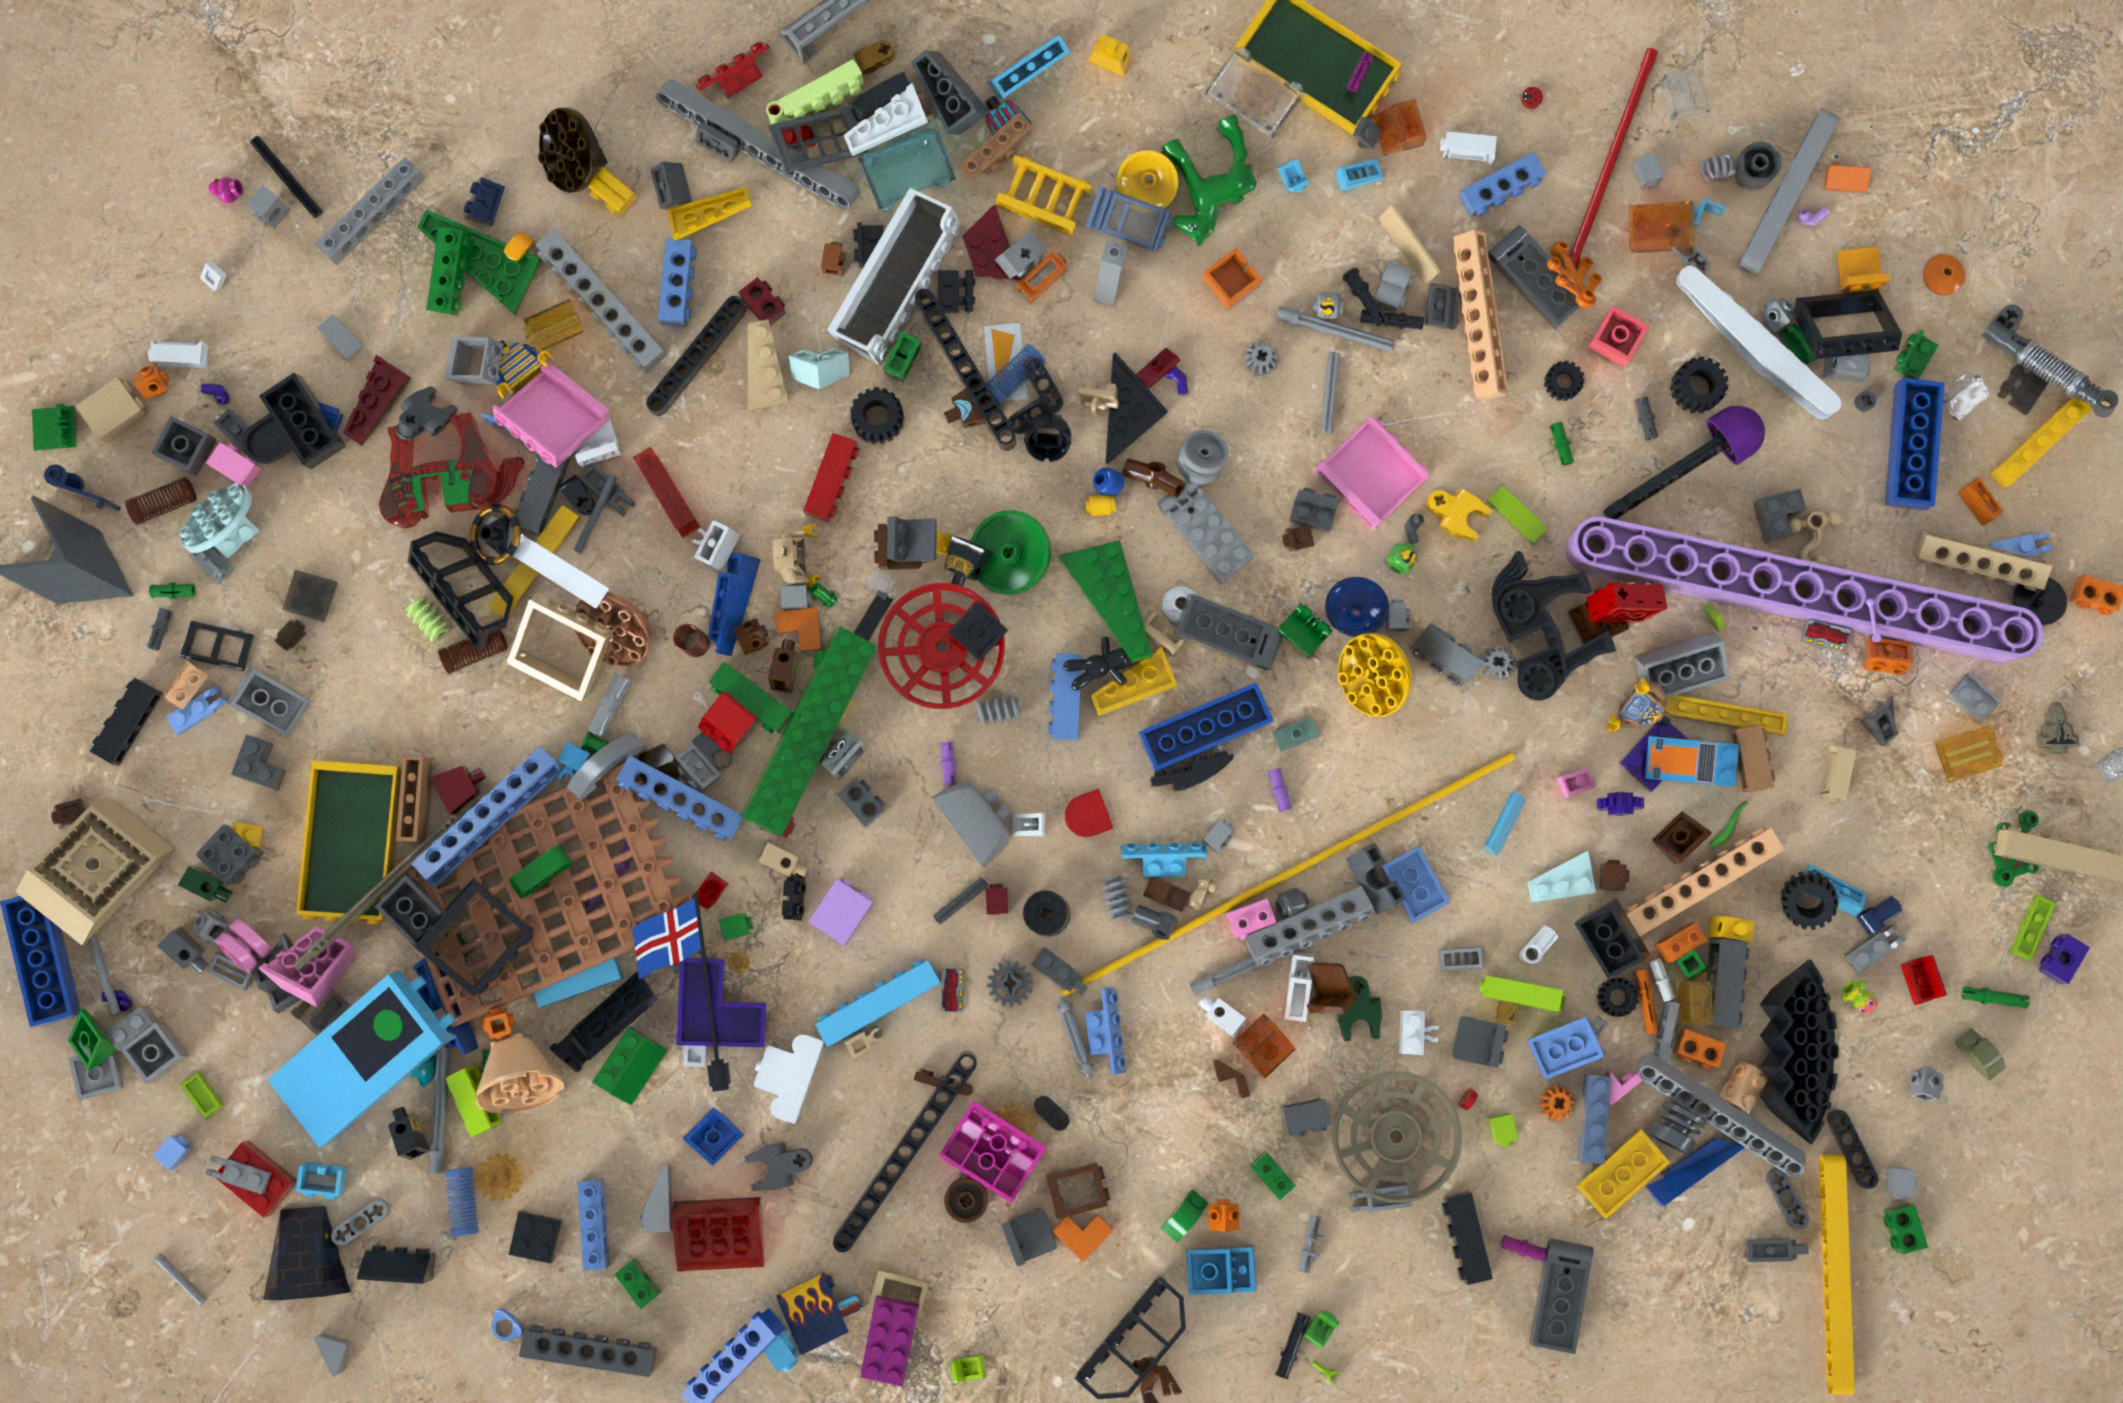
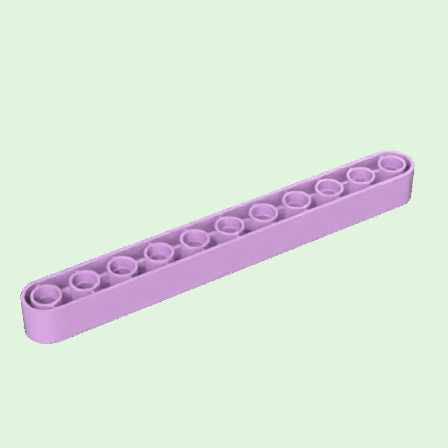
(1821, 581)

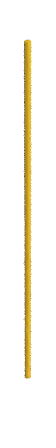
(1296, 869)

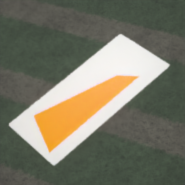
(1001, 346)

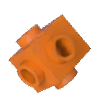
(151, 381)
(493, 1028)
(1223, 1216)

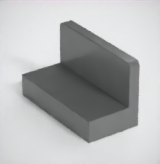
(670, 184)

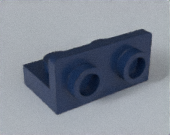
(484, 201)

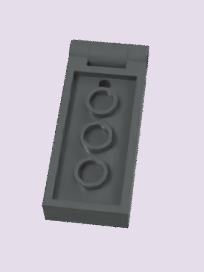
(1533, 276)
(1228, 632)
(1561, 1296)

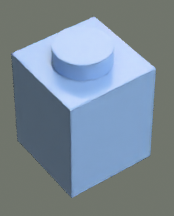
(173, 1151)

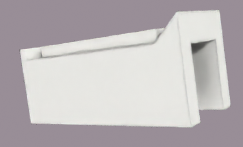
(1469, 146)
(179, 354)

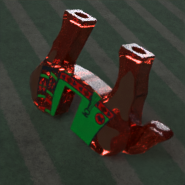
(466, 482)

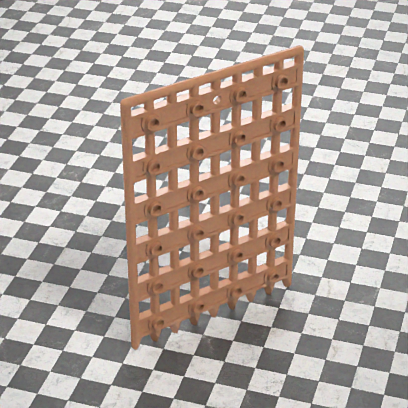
(570, 901)

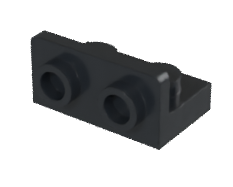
(867, 238)

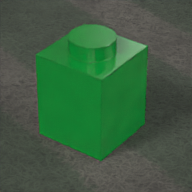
(736, 926)
(1692, 965)

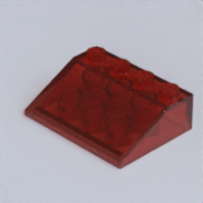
(718, 1234)

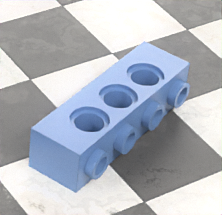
(1528, 166)
(673, 251)
(593, 1224)

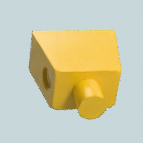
(1110, 54)
(1731, 929)

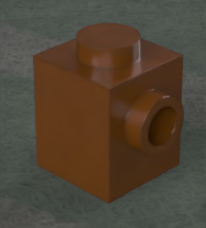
(1613, 876)

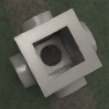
(1778, 314)
(210, 926)
(1926, 1084)

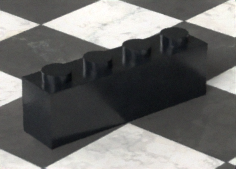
(126, 721)
(1467, 1238)

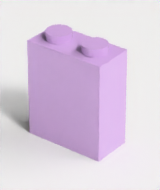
(841, 911)

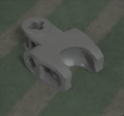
(422, 415)
(780, 1165)

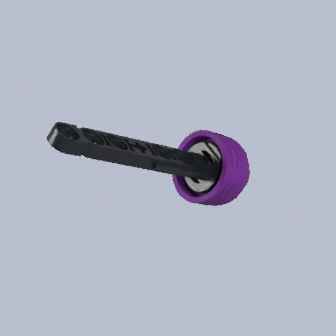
(1735, 432)

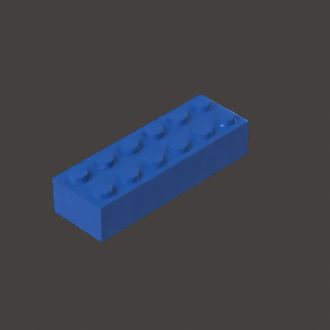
(1914, 444)
(1205, 727)
(40, 964)

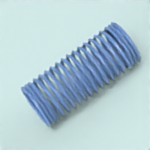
(1005, 388)
(468, 1191)

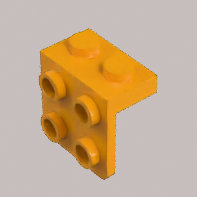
(1860, 270)

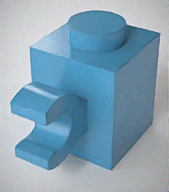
(573, 759)

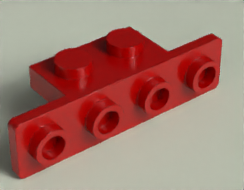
(736, 74)

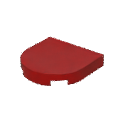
(1088, 815)

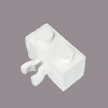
(716, 545)
(1412, 1032)

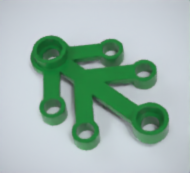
(2007, 867)

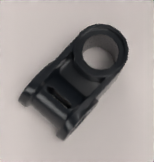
(577, 493)

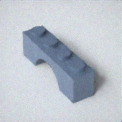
(1596, 1101)

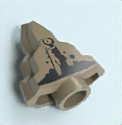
(2057, 732)

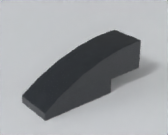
(878, 96)

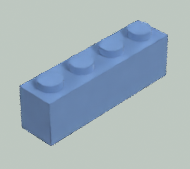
(1066, 701)

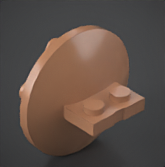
(631, 630)

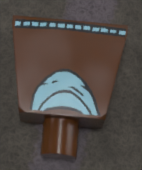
(965, 409)

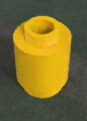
(1100, 505)

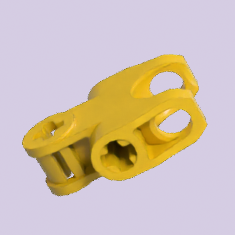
(1455, 510)

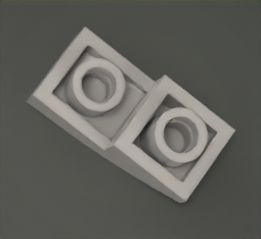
(339, 337)

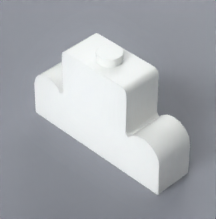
(789, 1075)

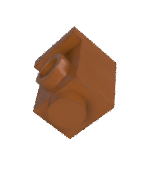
(833, 259)

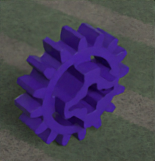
(1620, 803)

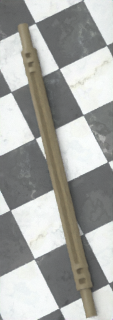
(378, 891)

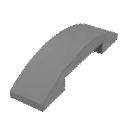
(602, 762)

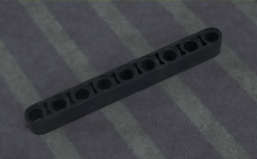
(966, 378)

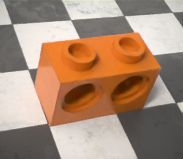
(2098, 589)
(1680, 942)
(1700, 1045)

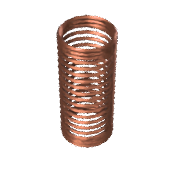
(136, 513)
(681, 634)
(463, 649)

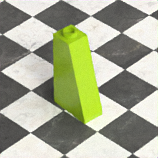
(1523, 993)

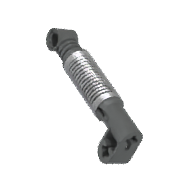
(2045, 363)

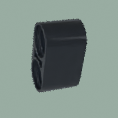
(1049, 1115)

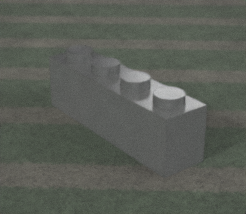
(540, 495)

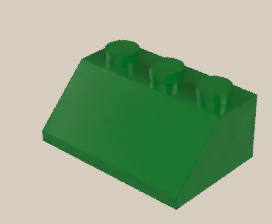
(629, 1065)

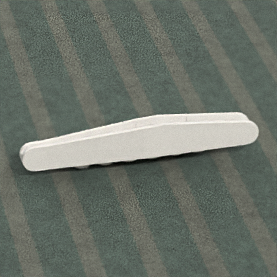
(1758, 345)

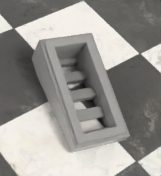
(1480, 957)

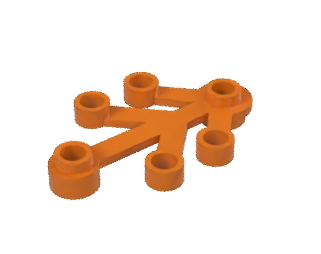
(1584, 295)

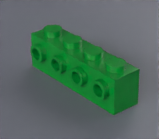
(448, 271)

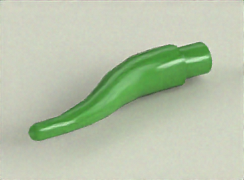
(1723, 836)

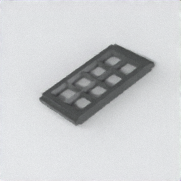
(783, 149)

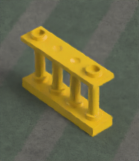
(1046, 215)

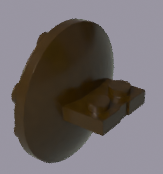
(569, 150)

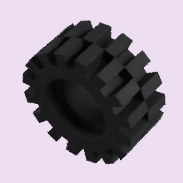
(1555, 389)
(1627, 988)

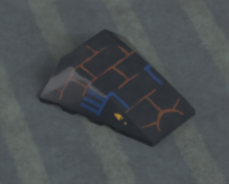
(305, 1257)

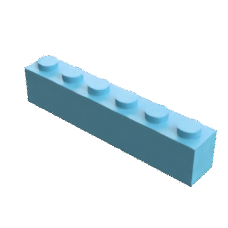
(877, 1003)

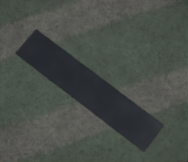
(872, 617)

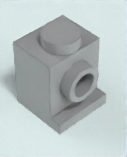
(1397, 616)
(1219, 835)

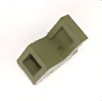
(1982, 1052)

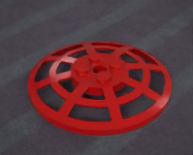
(926, 648)

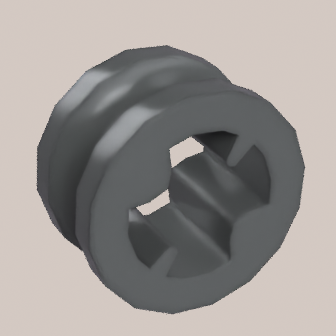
(1871, 400)

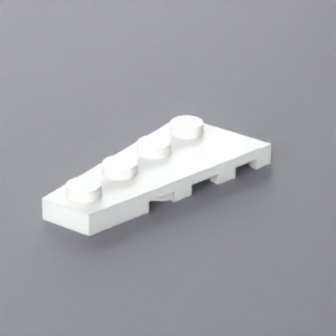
(888, 122)

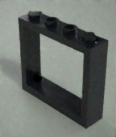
(1844, 304)
(445, 917)

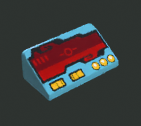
(850, 1305)

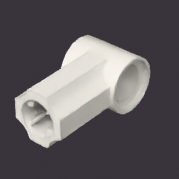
(1538, 944)

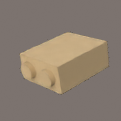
(112, 409)

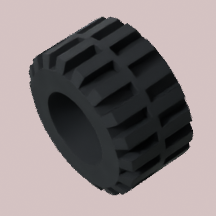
(1714, 378)
(877, 398)
(1813, 916)

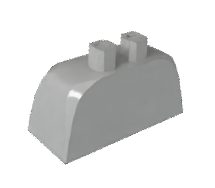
(975, 819)

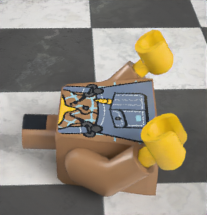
(1641, 707)

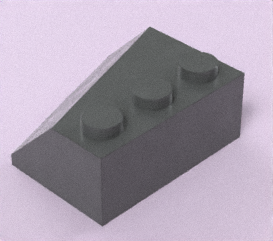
(1446, 656)

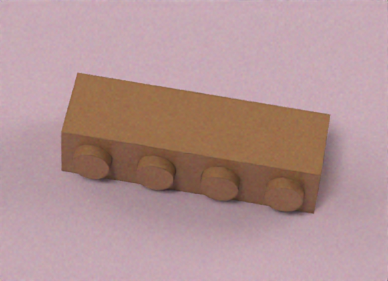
(414, 799)

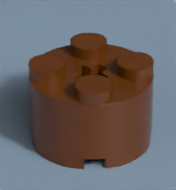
(955, 1206)

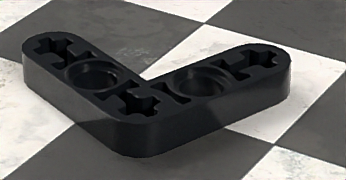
(1042, 402)

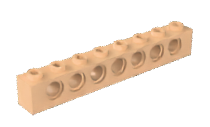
(1493, 364)
(1769, 847)

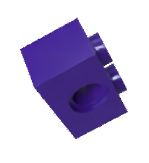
(2074, 955)

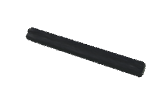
(286, 177)

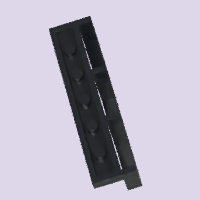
(443, 591)
(1115, 1338)

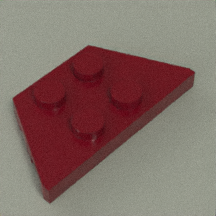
(985, 243)

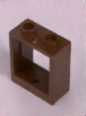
(1055, 1194)

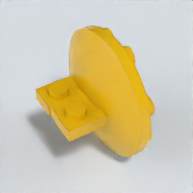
(1375, 674)

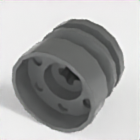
(1677, 1127)

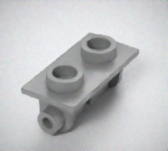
(212, 564)

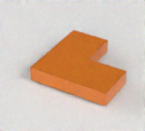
(805, 623)
(1082, 1241)

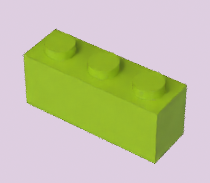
(464, 1088)

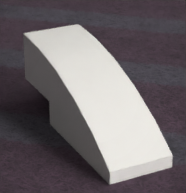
(1298, 986)

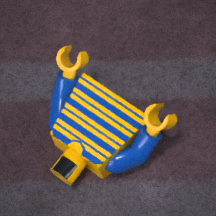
(519, 366)

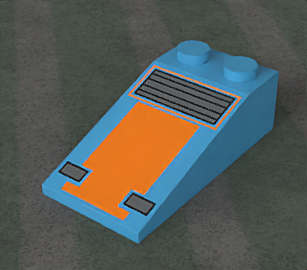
(1692, 761)

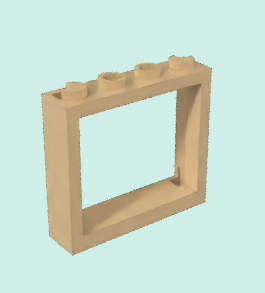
(546, 672)

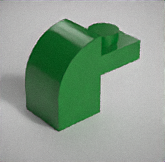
(1184, 1216)

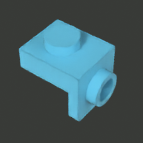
(1293, 176)

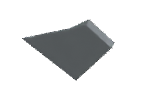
(1882, 722)

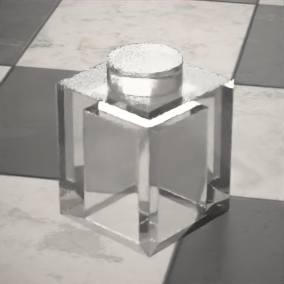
(881, 585)

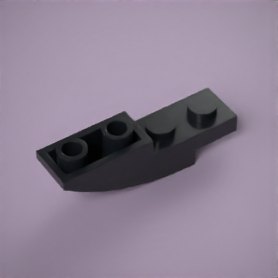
(1201, 771)

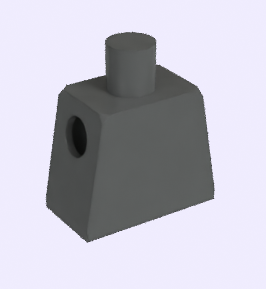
(175, 947)

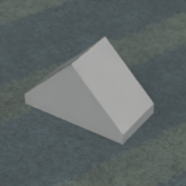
(334, 1351)

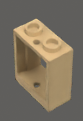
(880, 1281)

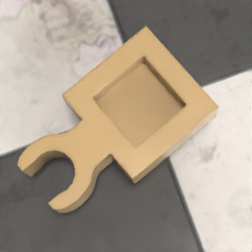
(859, 1042)

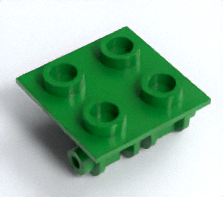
(54, 427)
(1305, 629)

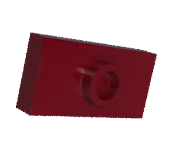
(1158, 367)

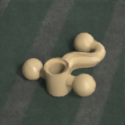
(1833, 518)

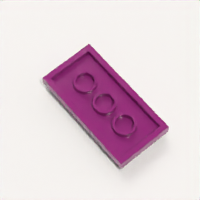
(889, 1340)

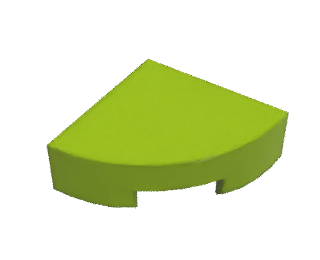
(1715, 617)

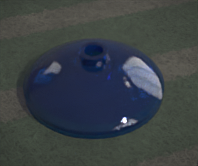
(1358, 595)

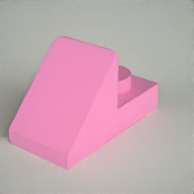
(1575, 783)
(1618, 1090)

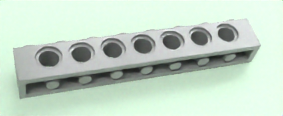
(554, 244)

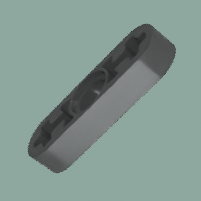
(1789, 1216)

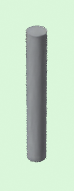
(180, 1280)

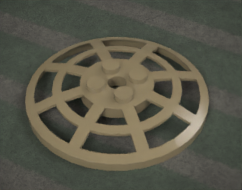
(1410, 1141)

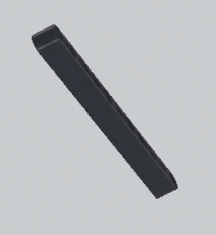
(900, 1160)

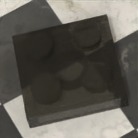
(309, 596)

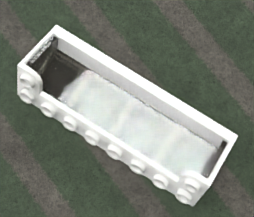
(894, 274)

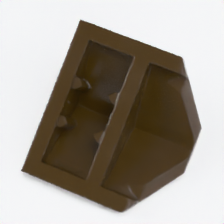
(662, 760)

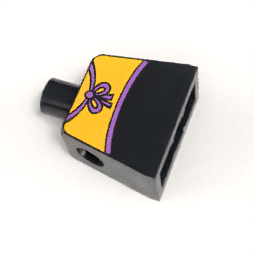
(407, 1135)

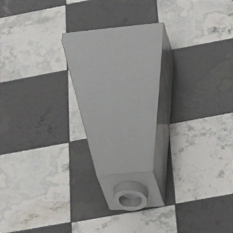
(1110, 273)

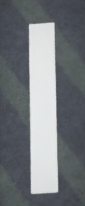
(557, 569)

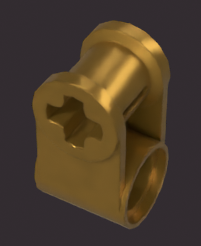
(872, 58)

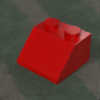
(727, 722)

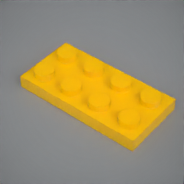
(1622, 1174)

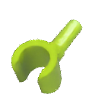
(1326, 1371)

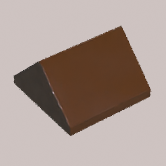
(1681, 837)

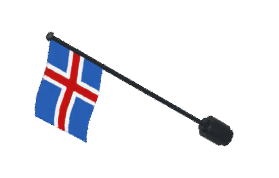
(669, 940)

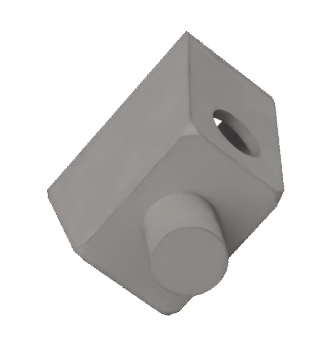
(1847, 368)

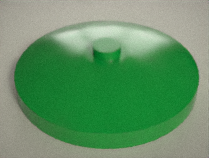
(1019, 550)

